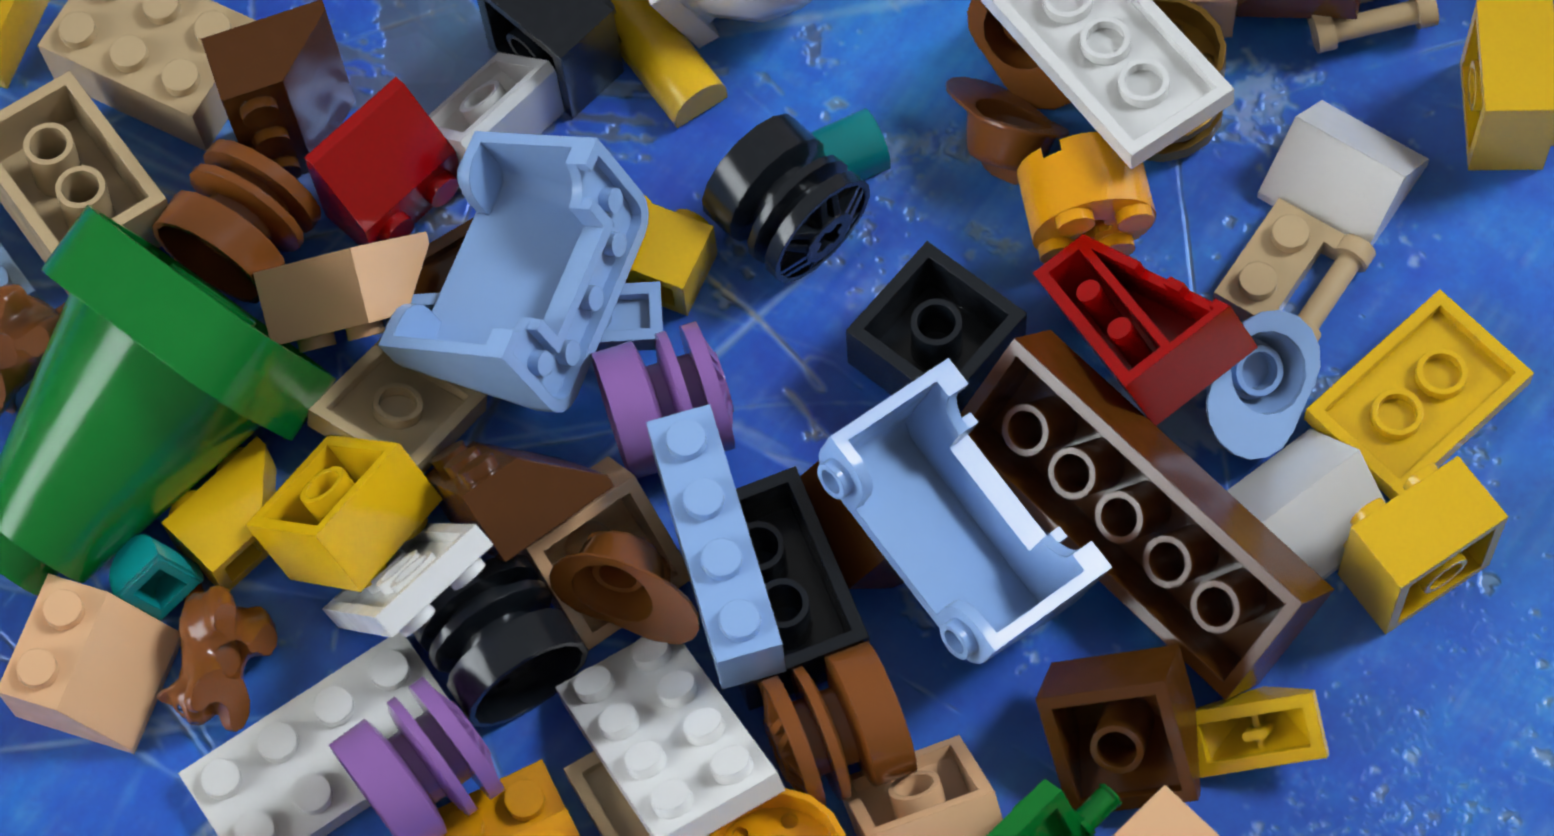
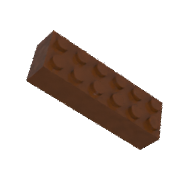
(1175, 538)

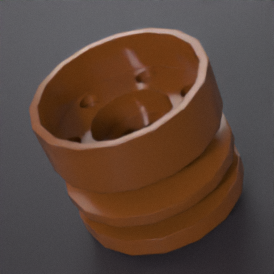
(236, 218)
(839, 725)

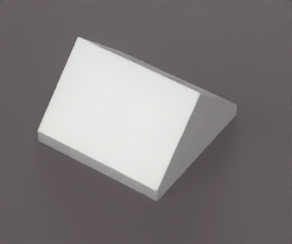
(504, 97)
(1342, 172)
(1310, 496)

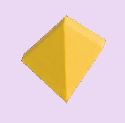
(1260, 730)

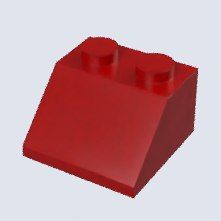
(383, 167)

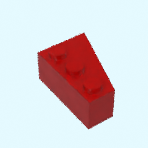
(1143, 327)

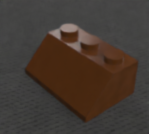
(282, 83)
(511, 492)

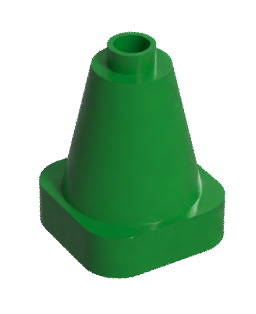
(133, 402)

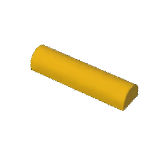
(666, 62)

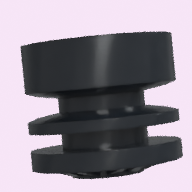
(785, 197)
(501, 642)

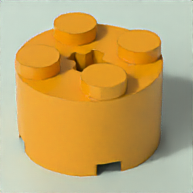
(1086, 193)

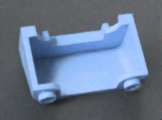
(533, 272)
(952, 519)

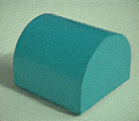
(857, 143)
(152, 576)

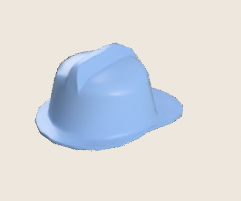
(1264, 394)

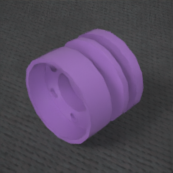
(670, 386)
(418, 763)

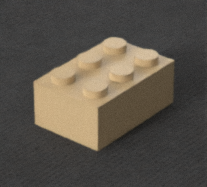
(145, 60)
(66, 156)

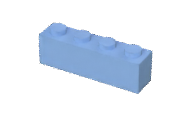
(716, 547)

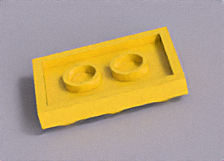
(1420, 393)

